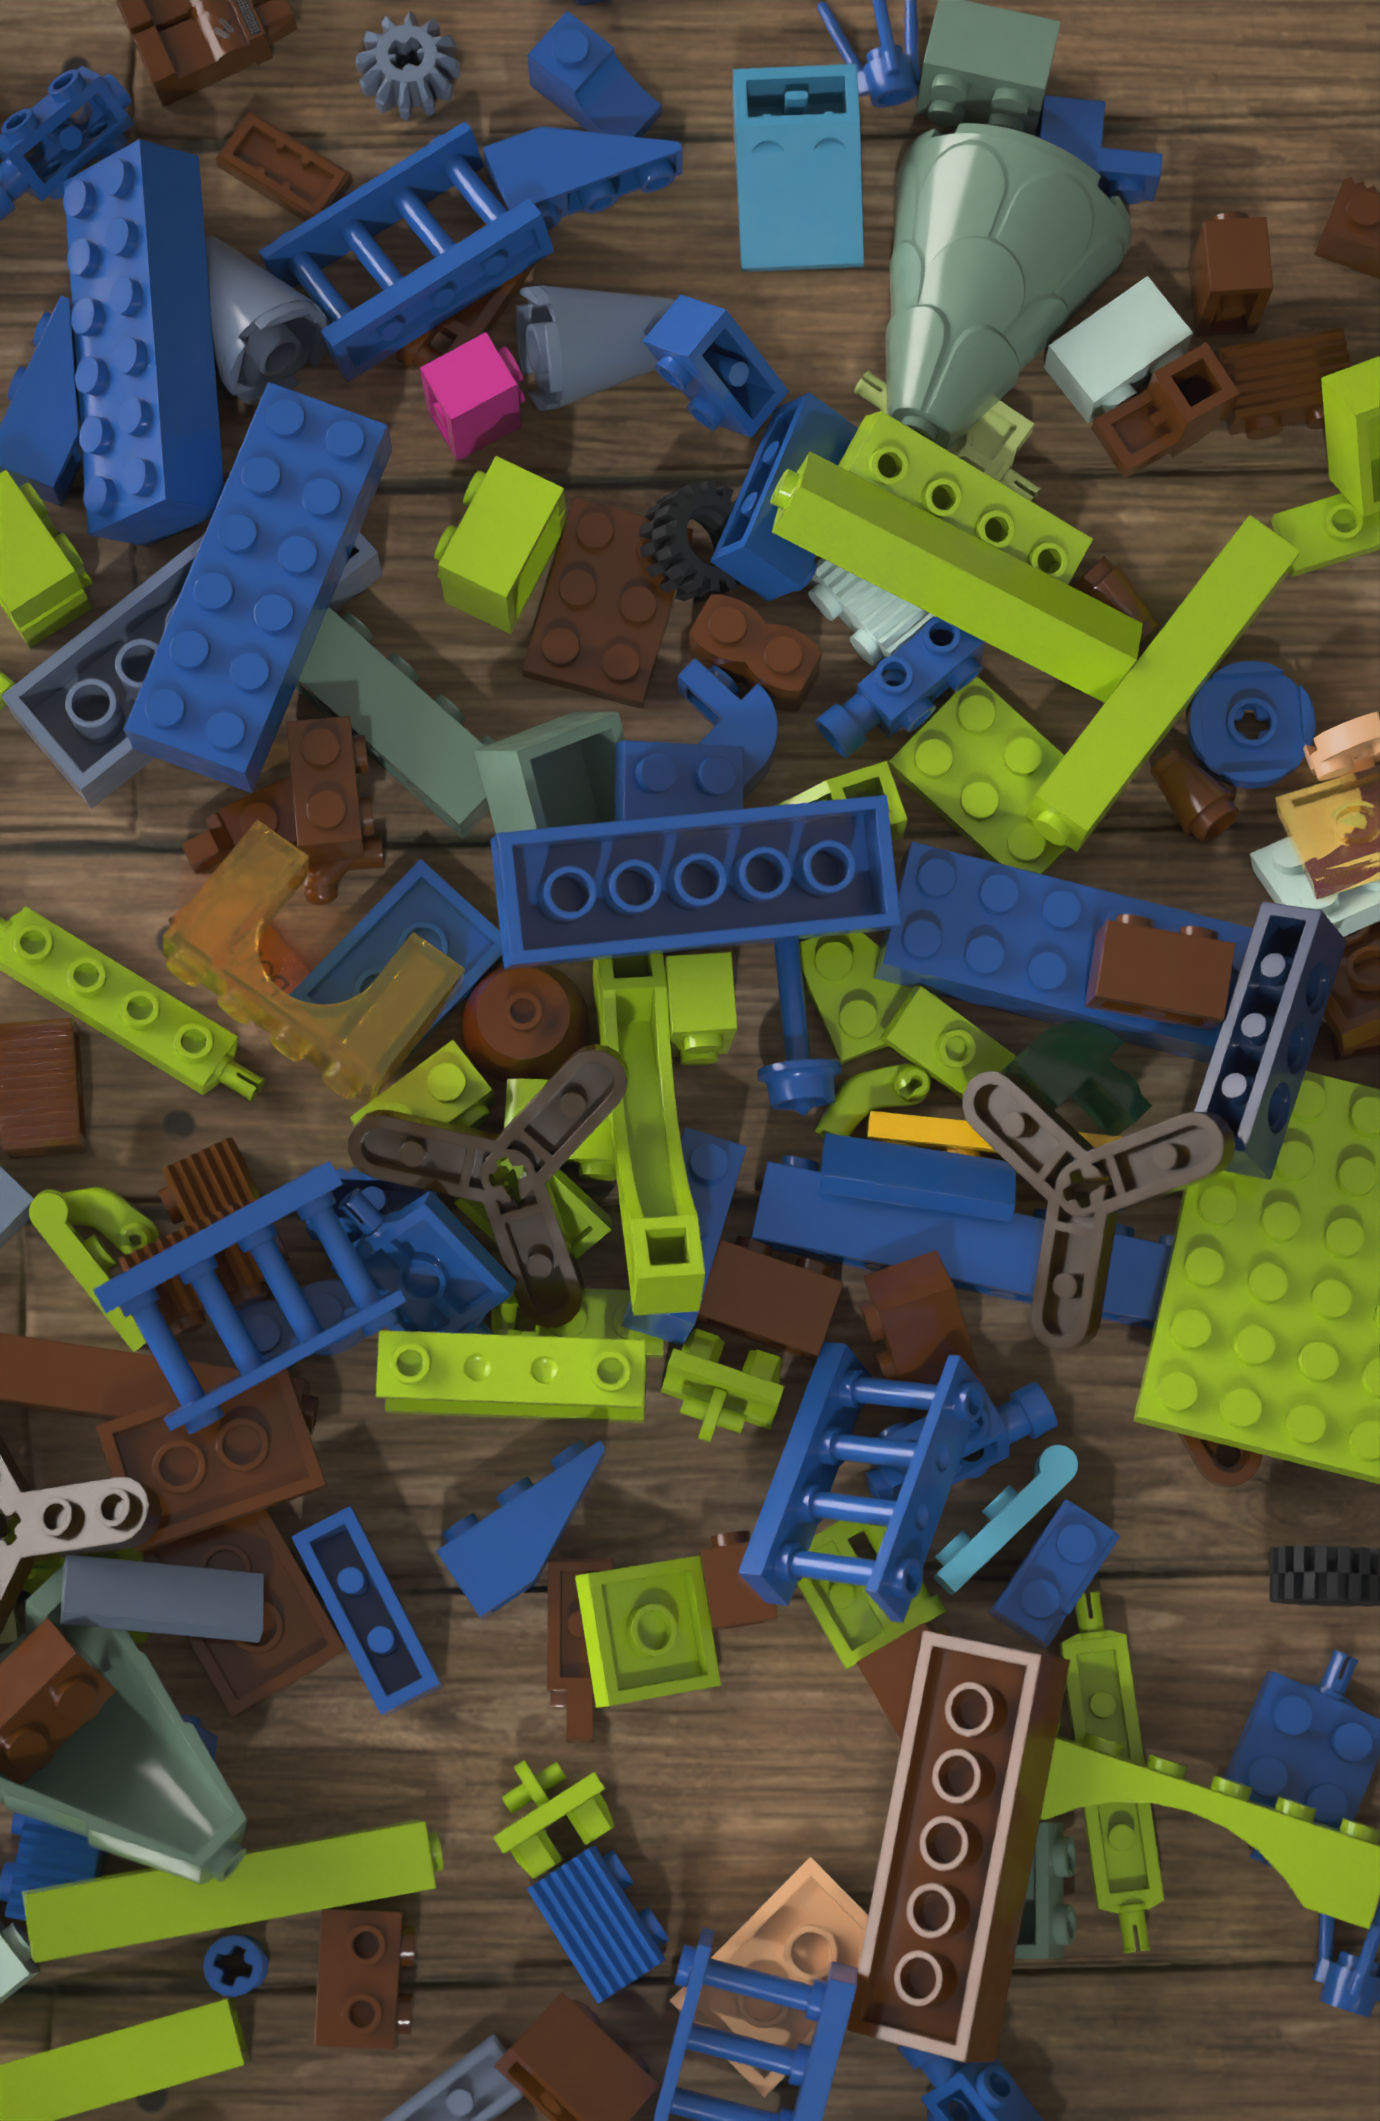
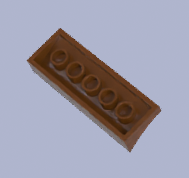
(958, 1847)

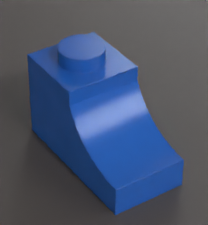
(589, 82)

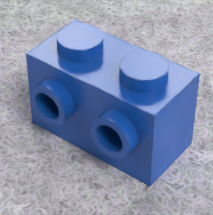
(714, 366)

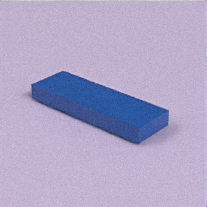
(917, 1177)

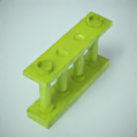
(512, 1376)

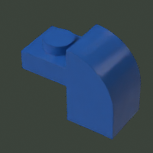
(1078, 129)
(735, 721)

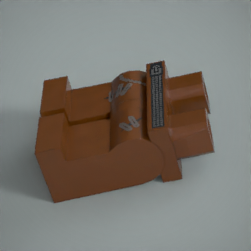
(202, 41)

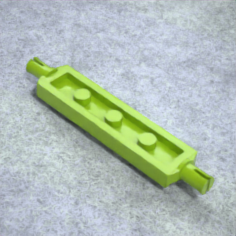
(122, 1005)
(1117, 1833)

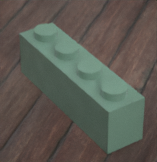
(403, 727)

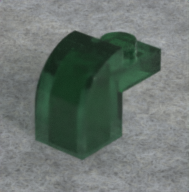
(1075, 1063)

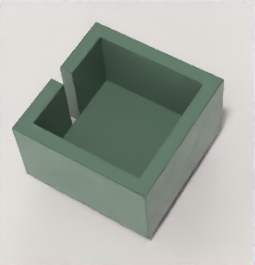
(986, 66)
(553, 773)

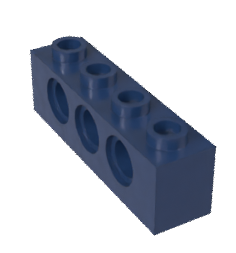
(1271, 1031)

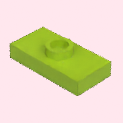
(1327, 533)
(943, 1041)

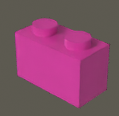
(473, 395)

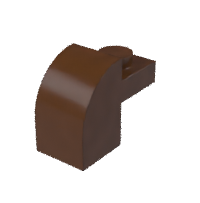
(1173, 413)

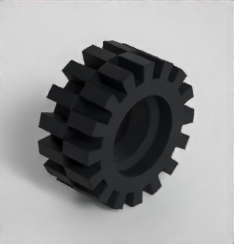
(670, 542)
(1325, 1575)

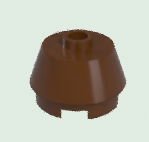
(524, 1022)

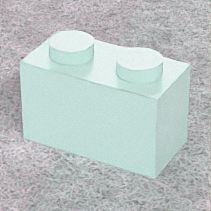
(1117, 350)

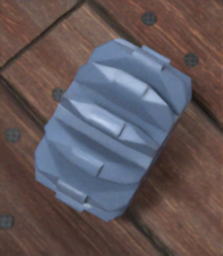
(404, 47)

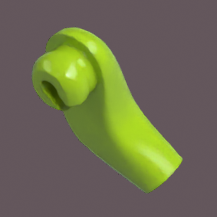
(871, 1091)
(111, 1216)

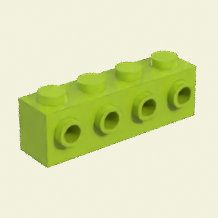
(962, 495)

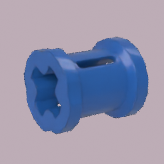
(218, 1974)

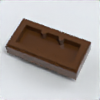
(282, 168)

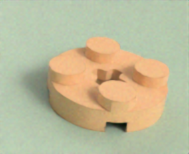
(1345, 748)

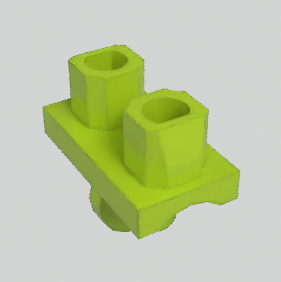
(721, 1393)
(528, 1837)

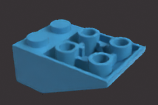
(798, 167)

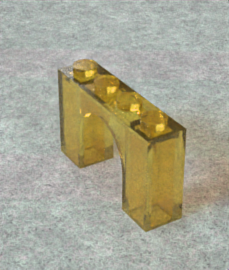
(350, 1041)

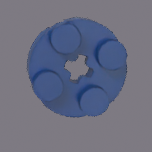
(1274, 699)

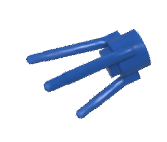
(889, 74)
(1354, 1979)

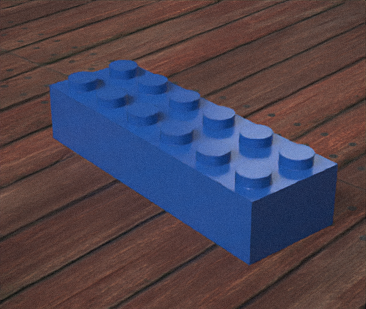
(143, 344)
(259, 587)
(695, 881)
(1025, 943)

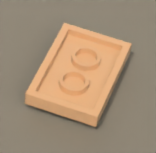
(790, 1937)

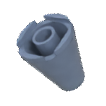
(258, 324)
(583, 340)

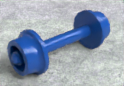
(799, 1081)

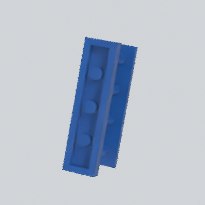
(433, 291)
(195, 1264)
(811, 1458)
(806, 2066)

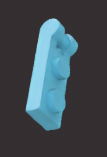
(1006, 1516)

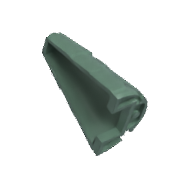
(987, 268)
(134, 1772)

